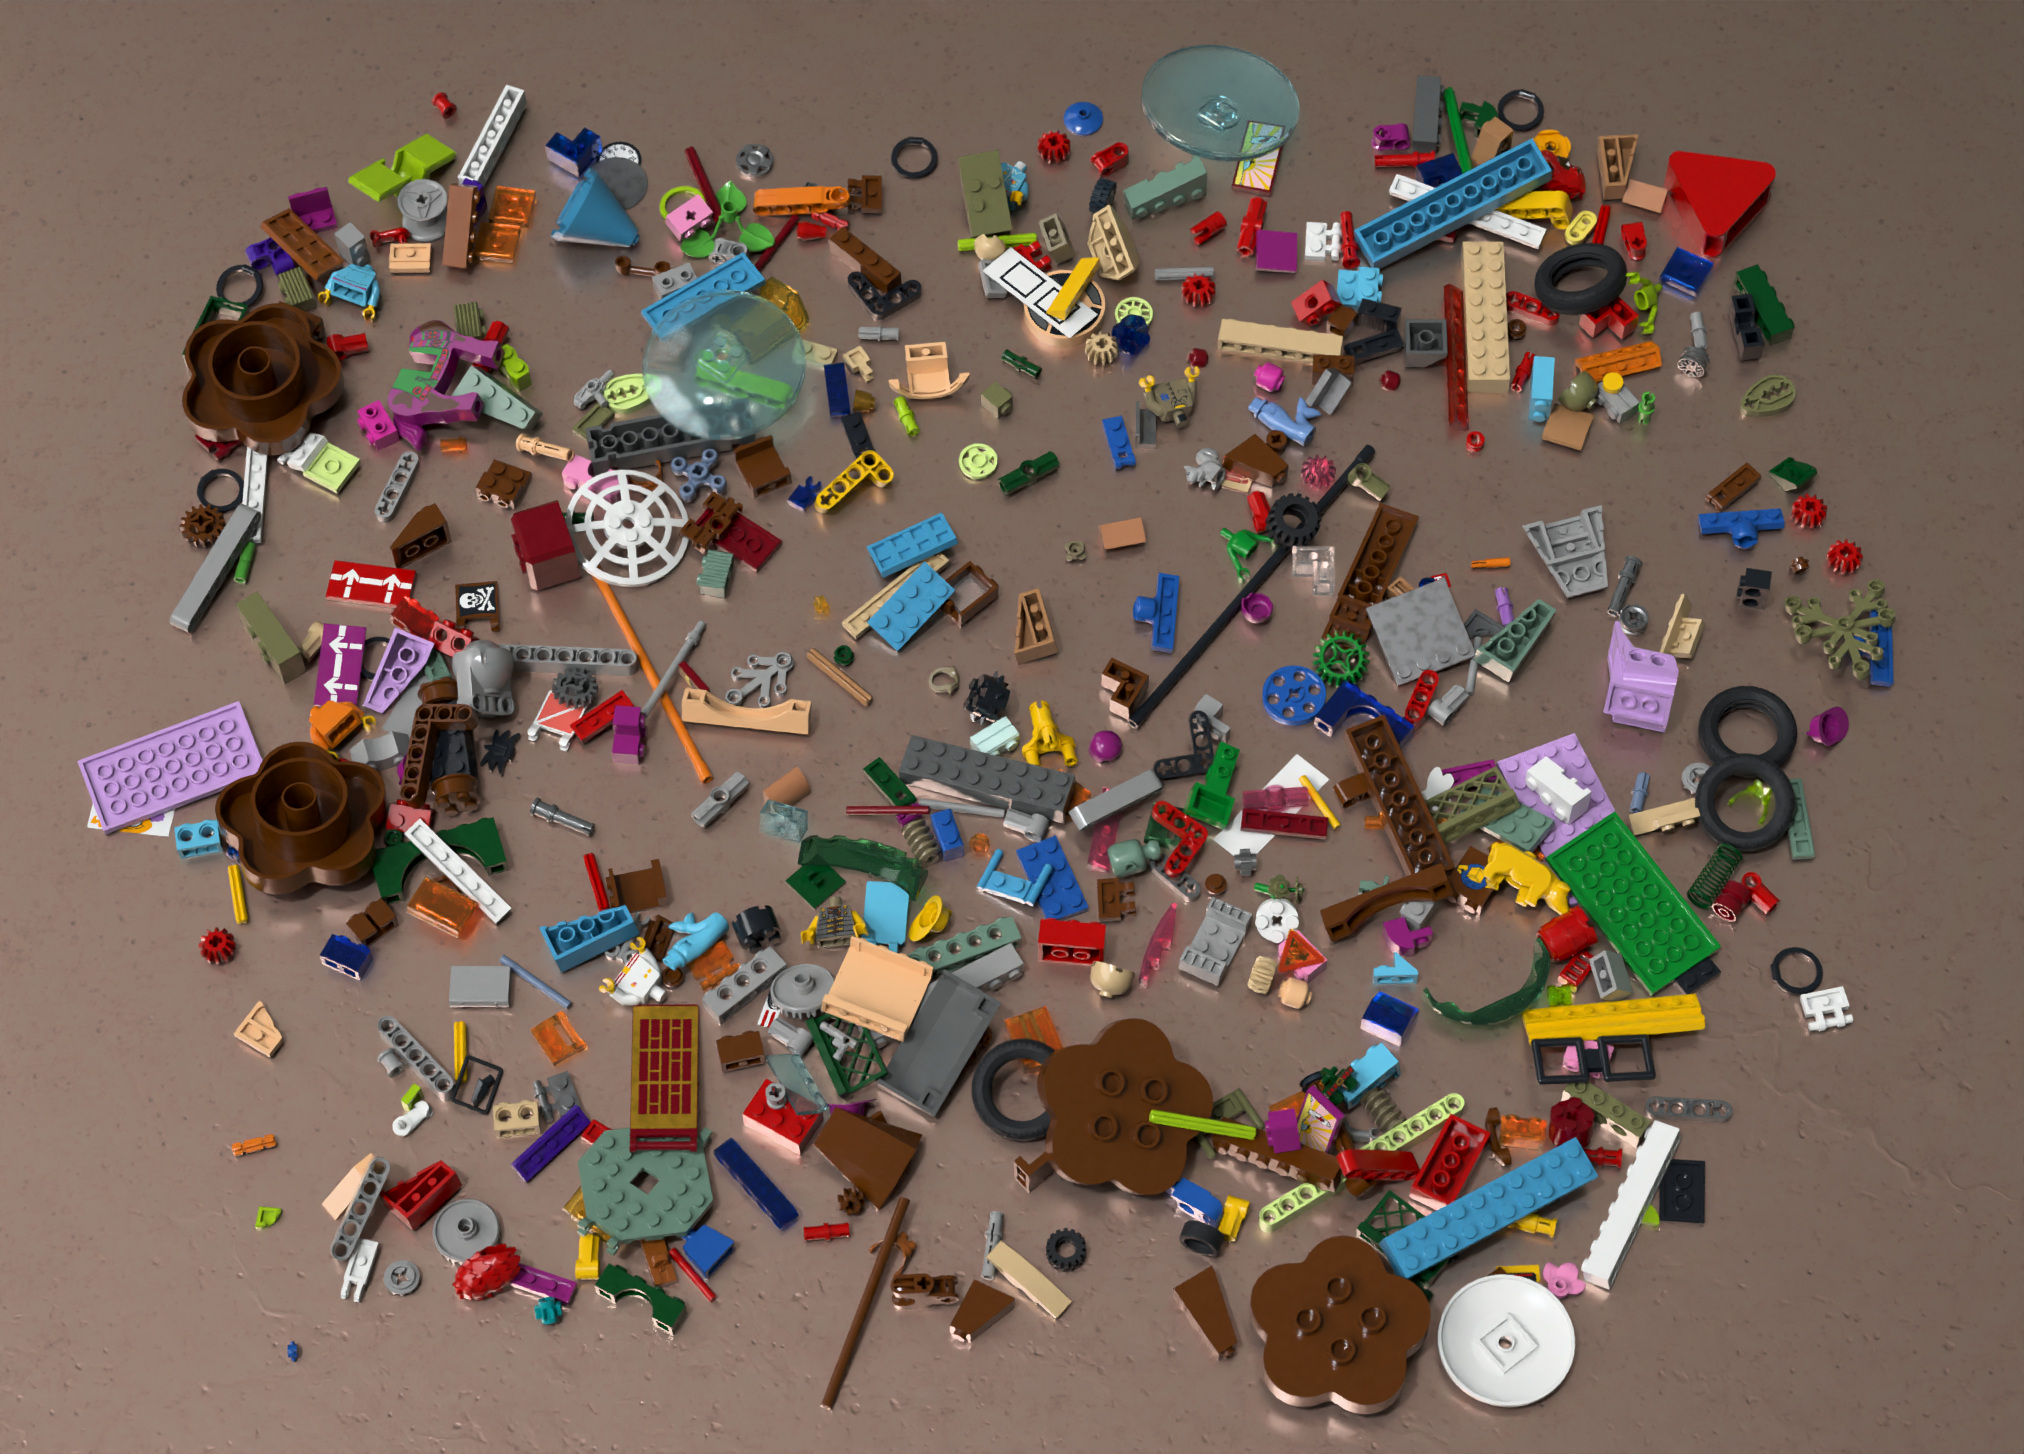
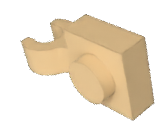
(859, 361)

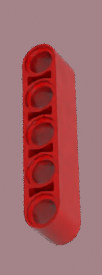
(1378, 1164)

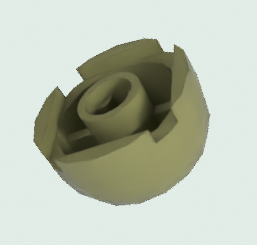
(1581, 393)

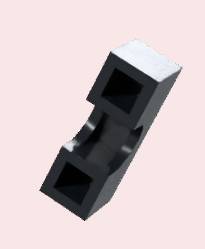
(1747, 335)

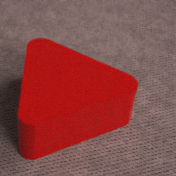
(1717, 196)

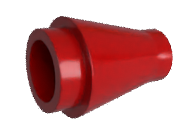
(810, 231)

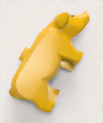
(1526, 874)

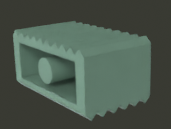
(716, 573)

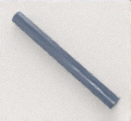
(536, 982)

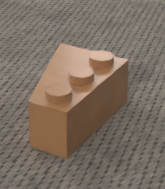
(1492, 141)
(1615, 163)
(1034, 629)

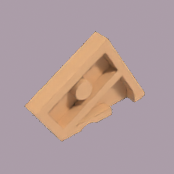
(259, 1031)

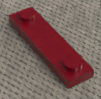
(1284, 824)

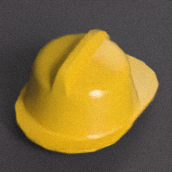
(930, 920)

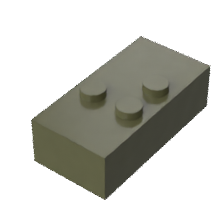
(984, 193)
(270, 638)

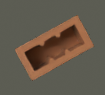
(1645, 195)
(1122, 533)
(788, 789)

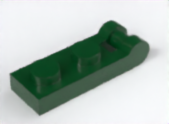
(888, 783)

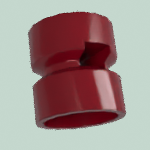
(1731, 901)

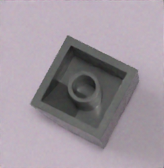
(1424, 341)

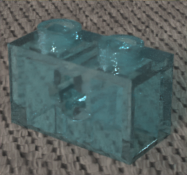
(783, 821)

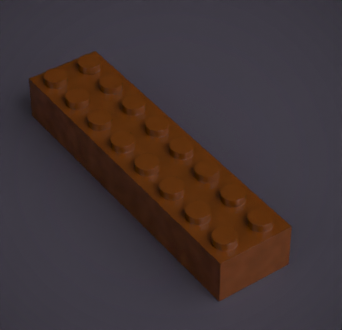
(1396, 796)

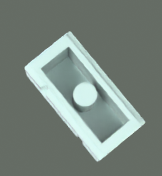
(996, 738)

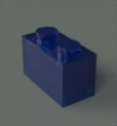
(346, 956)

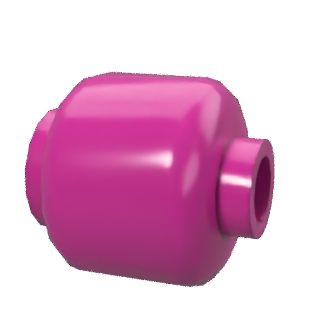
(1269, 377)

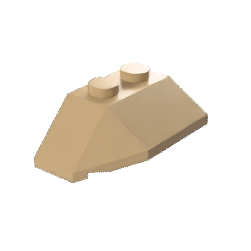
(1113, 244)

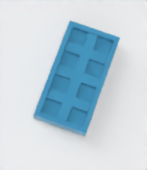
(912, 545)
(910, 606)

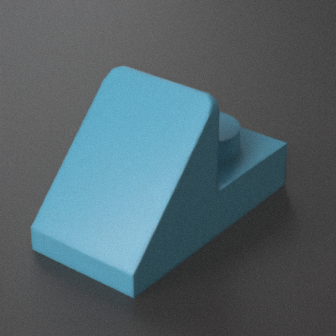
(1399, 974)

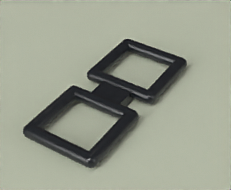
(1593, 1059)

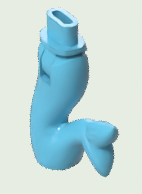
(702, 937)

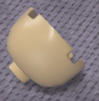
(1110, 979)

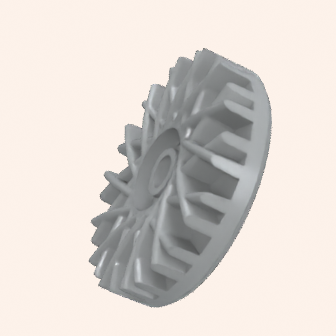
(801, 989)
(463, 1215)

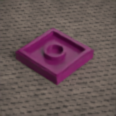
(1276, 251)

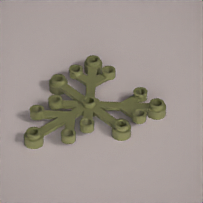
(1845, 626)

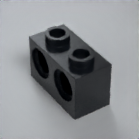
(1754, 588)

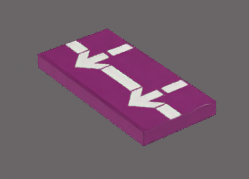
(340, 664)

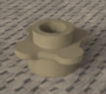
(1075, 545)

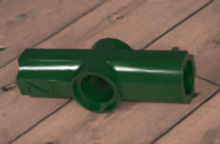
(1038, 467)

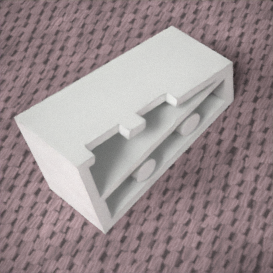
(1557, 790)

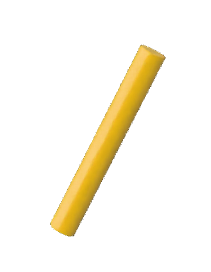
(1320, 802)

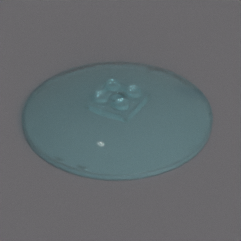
(728, 395)

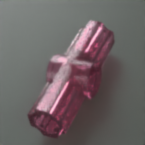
(1275, 798)

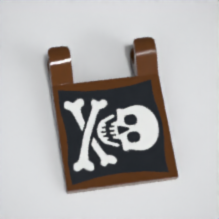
(477, 602)

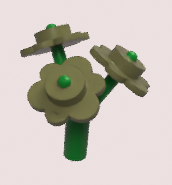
(1279, 888)

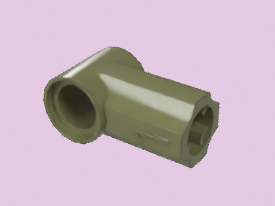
(1370, 482)

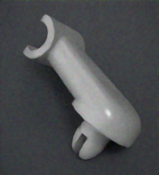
(1361, 1135)

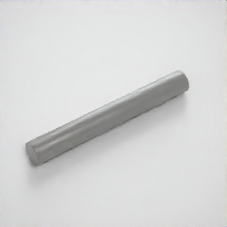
(1473, 668)

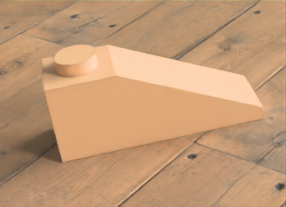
(341, 1196)

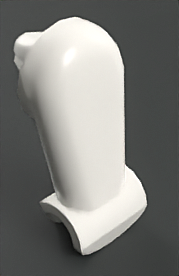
(407, 1123)

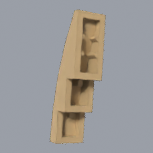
(1028, 1278)

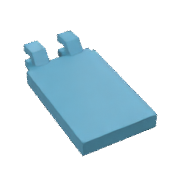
(886, 914)

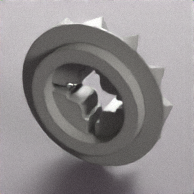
(1689, 774)
(399, 1268)

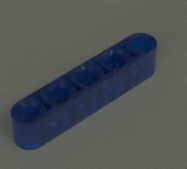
(755, 1183)

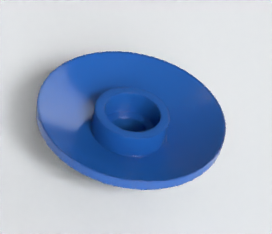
(1085, 124)

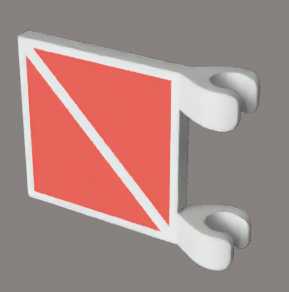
(556, 719)

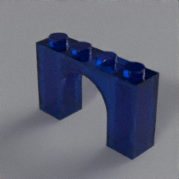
(1351, 701)

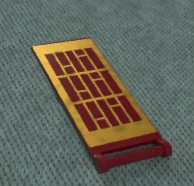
(664, 1076)

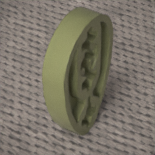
(1766, 407)

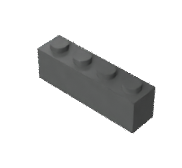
(1427, 114)

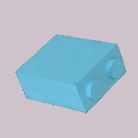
(1541, 388)

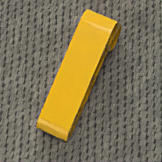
(1541, 204)
(850, 484)

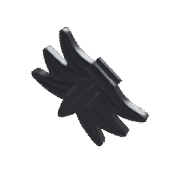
(500, 751)

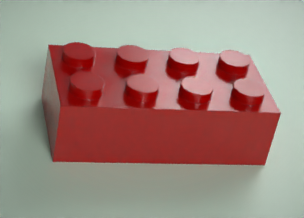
(1450, 1163)

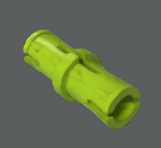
(906, 416)

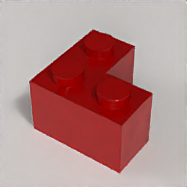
(1616, 316)

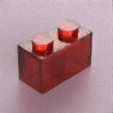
(413, 618)

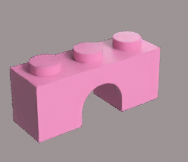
(580, 471)

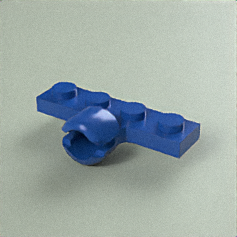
(1741, 524)
(1160, 612)
(1880, 671)

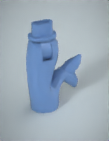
(1278, 419)

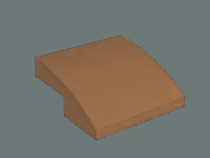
(1567, 427)

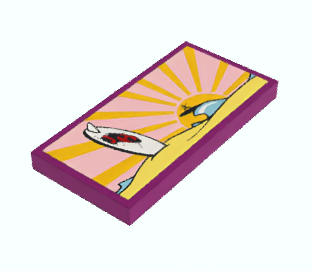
(1318, 1121)

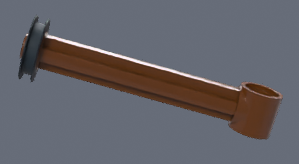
(1343, 1142)

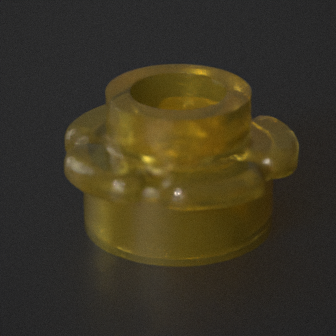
(820, 604)

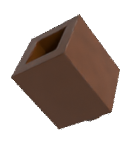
(1342, 321)

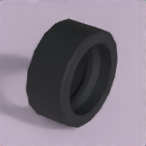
(1201, 1238)

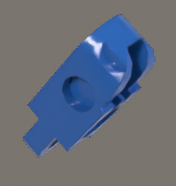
(1197, 1202)

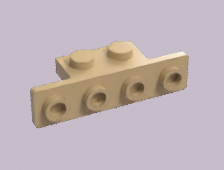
(1682, 631)
(1664, 817)

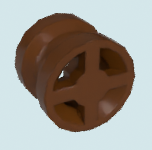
(1280, 446)

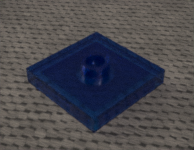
(1686, 271)

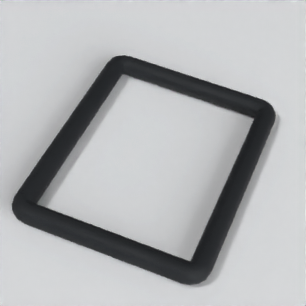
(467, 1058)

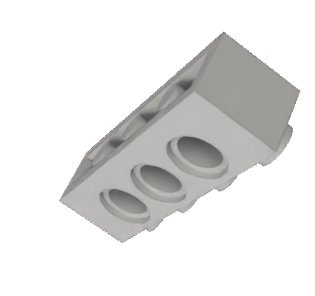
(723, 1009)

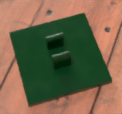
(815, 883)

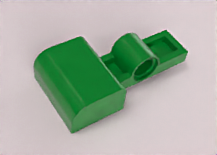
(1210, 800)

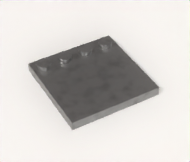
(1420, 631)

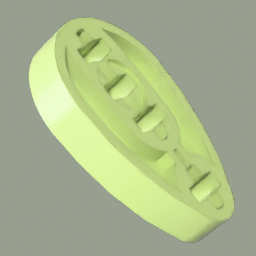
(625, 384)

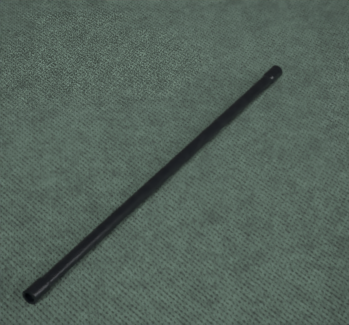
(1144, 710)

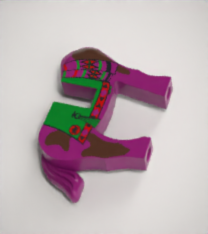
(420, 396)

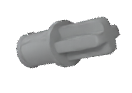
(1698, 330)
(879, 333)

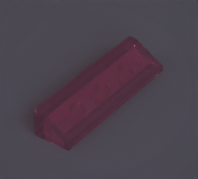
(1103, 838)

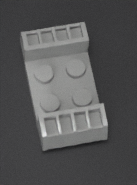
(1216, 941)

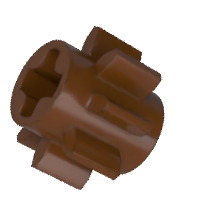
(851, 1200)

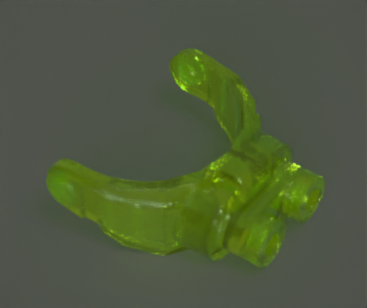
(1757, 790)

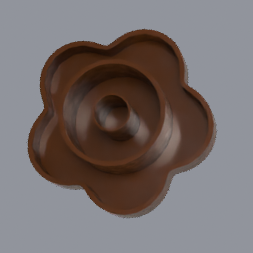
(259, 379)
(303, 819)
(1102, 1108)
(1338, 1327)

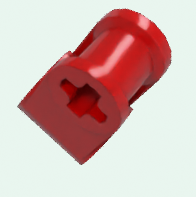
(1108, 161)
(1635, 240)

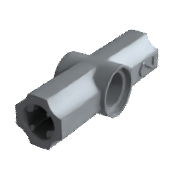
(729, 791)

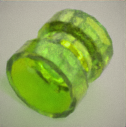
(1559, 995)

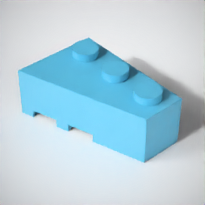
(1371, 1072)

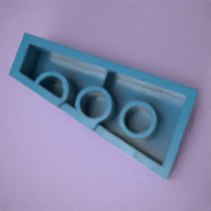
(588, 936)

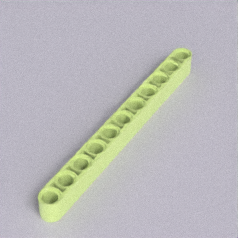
(1385, 1142)

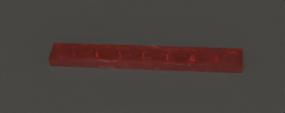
(1456, 358)

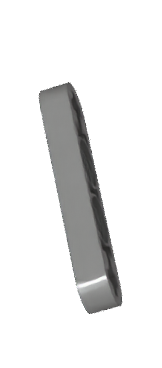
(399, 487)

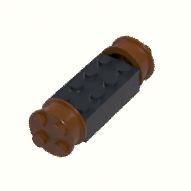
(454, 763)

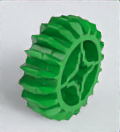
(1334, 663)

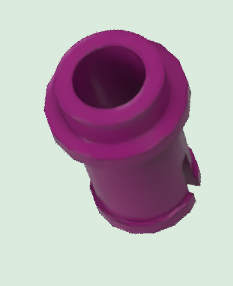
(907, 818)

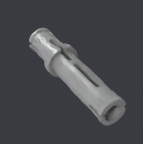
(993, 1237)

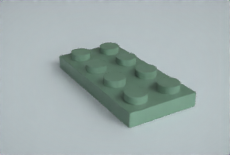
(1520, 828)

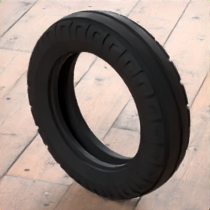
(1585, 300)
(1752, 698)
(1758, 766)
(982, 1087)

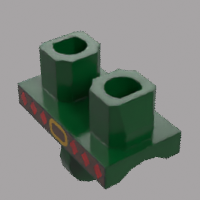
(1343, 1078)

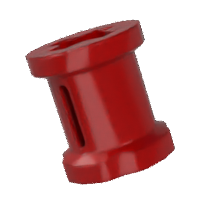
(444, 105)

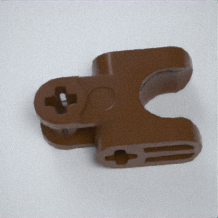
(922, 1291)

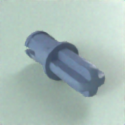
(1639, 793)

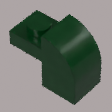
(1477, 115)

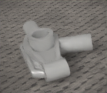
(593, 390)

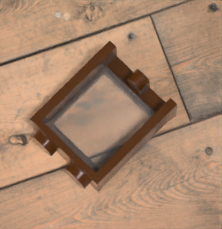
(971, 593)

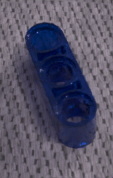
(837, 389)

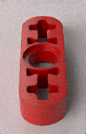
(1527, 300)

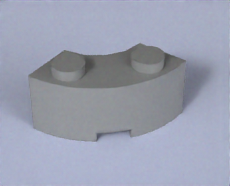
(382, 751)

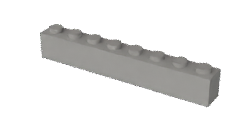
(984, 974)

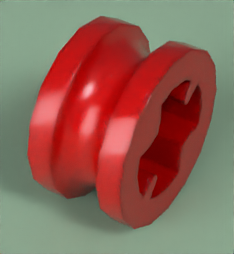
(1475, 447)

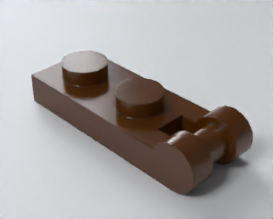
(1733, 487)

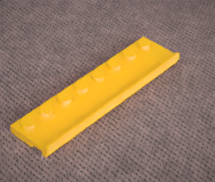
(1616, 1018)

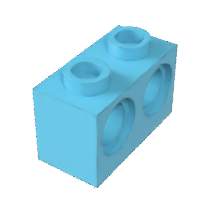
(198, 844)

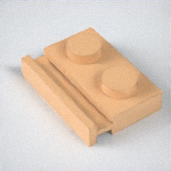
(410, 258)

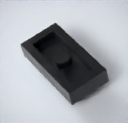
(1697, 977)

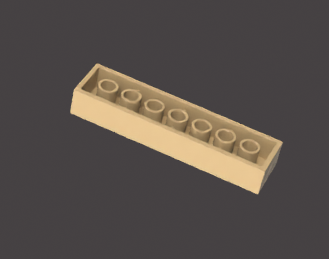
(1485, 317)

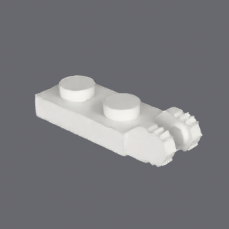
(359, 1267)

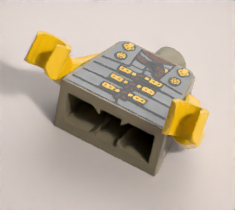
(834, 925)

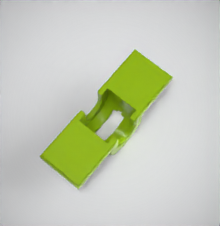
(410, 163)

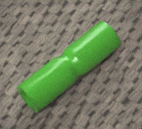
(244, 563)

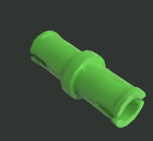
(1646, 408)

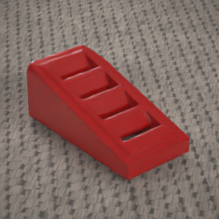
(1563, 977)

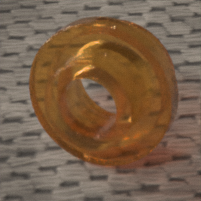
(979, 843)

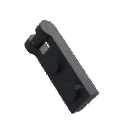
(1375, 346)
(857, 434)

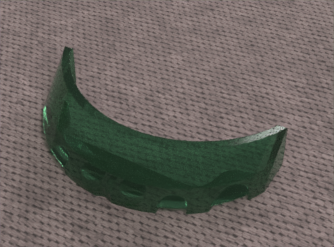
(866, 857)
(1506, 1007)

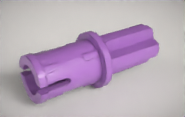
(1504, 605)

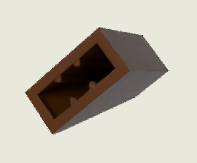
(1257, 461)
(979, 1311)

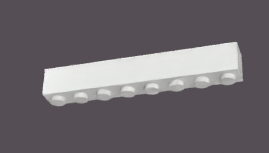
(1631, 1204)

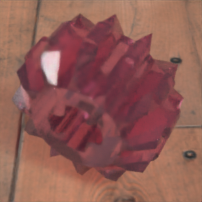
(1318, 472)

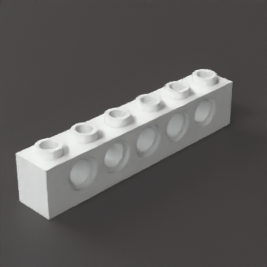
(494, 135)

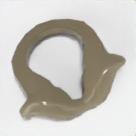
(949, 687)

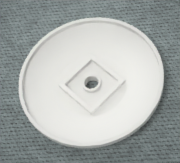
(1510, 1310)

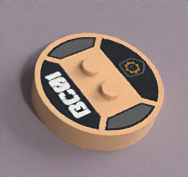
(1047, 333)

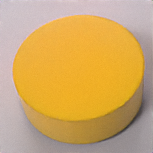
(1612, 383)

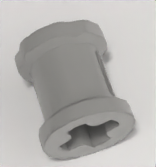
(391, 1062)
(771, 1100)

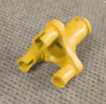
(1047, 737)

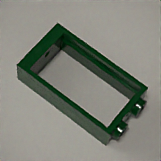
(223, 306)

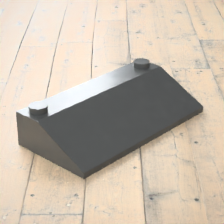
(939, 1043)

